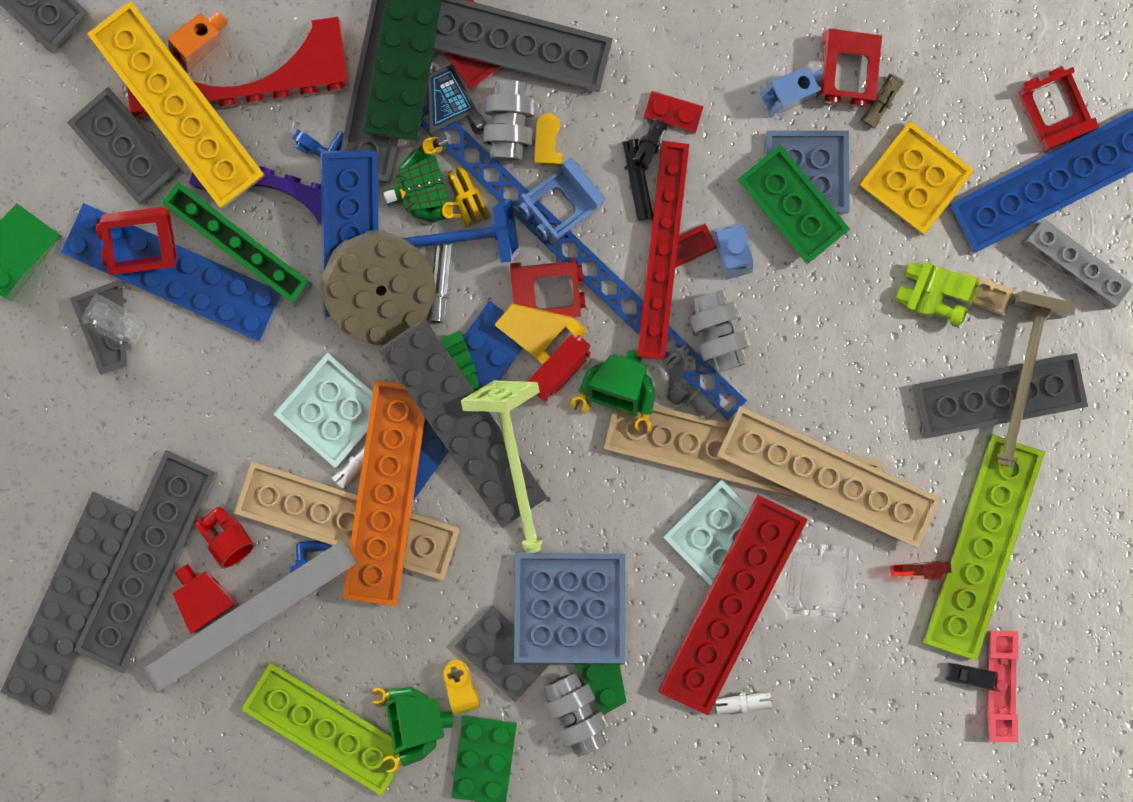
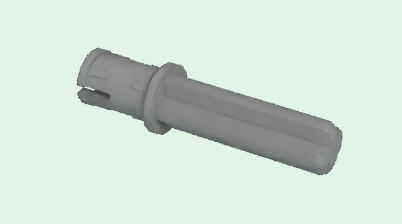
(441, 275)

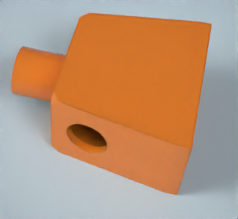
(189, 46)

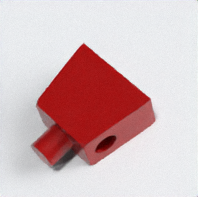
(201, 598)

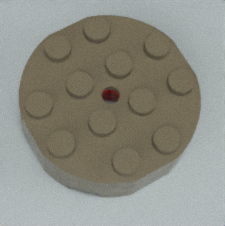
(374, 261)

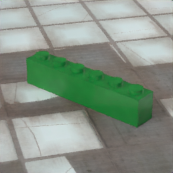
(236, 243)

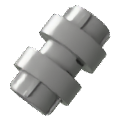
(508, 131)
(717, 320)
(581, 726)

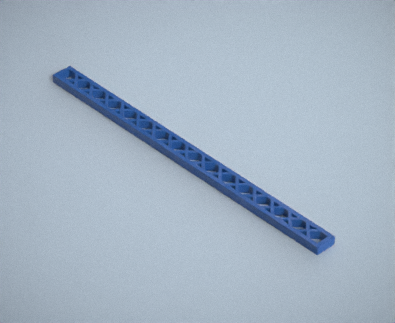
(513, 182)

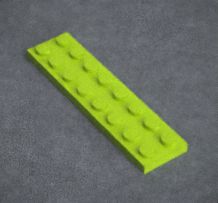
(983, 550)

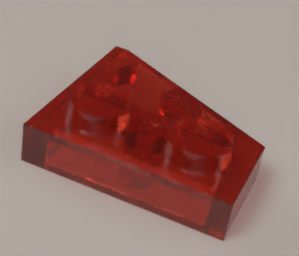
(930, 570)

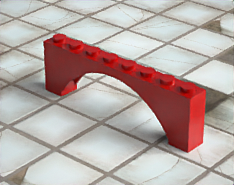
(314, 67)

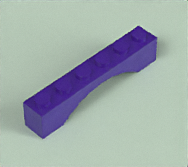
(290, 185)

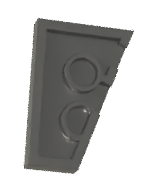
(106, 354)

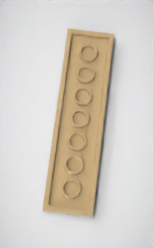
(829, 477)
(329, 516)

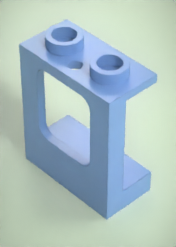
(575, 187)

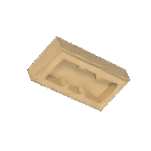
(992, 295)

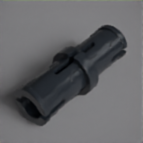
(649, 144)

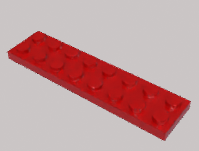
(732, 605)

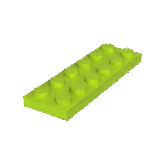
(323, 727)

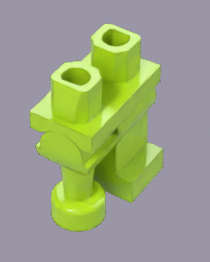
(931, 288)

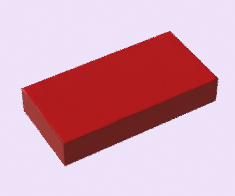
(694, 245)

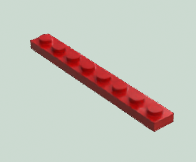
(663, 250)

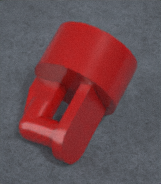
(230, 545)

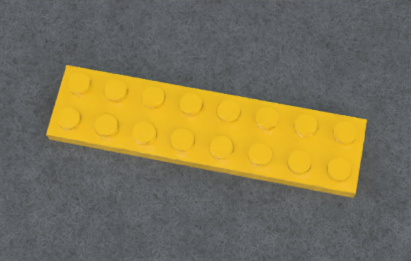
(176, 104)

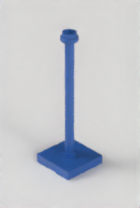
(503, 230)

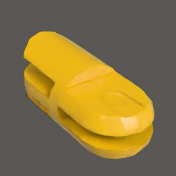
(466, 192)

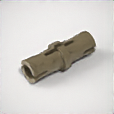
(883, 101)

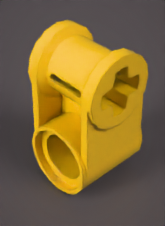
(462, 691)

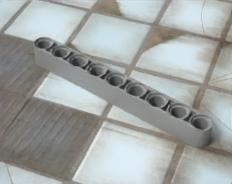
(250, 615)

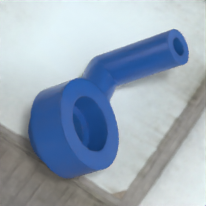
(306, 143)
(304, 547)

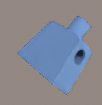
(791, 90)
(733, 250)

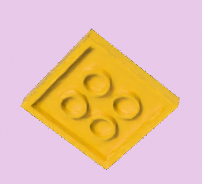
(916, 178)

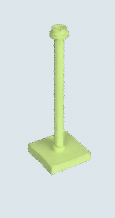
(502, 398)

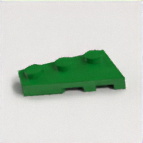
(605, 684)

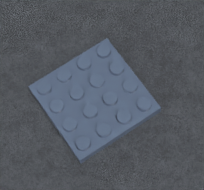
(569, 608)

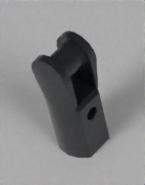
(976, 677)

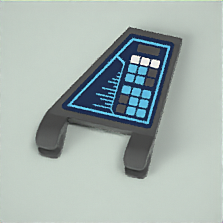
(449, 104)

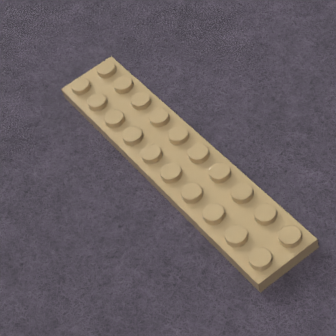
(687, 444)

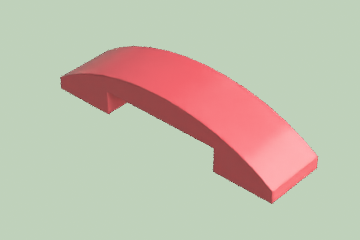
(1002, 701)

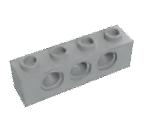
(1077, 264)

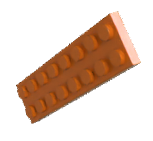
(385, 496)

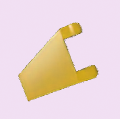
(536, 328)

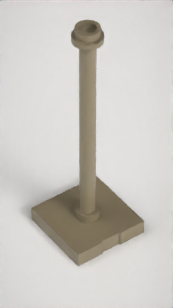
(1042, 307)

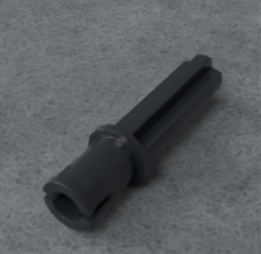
(637, 181)

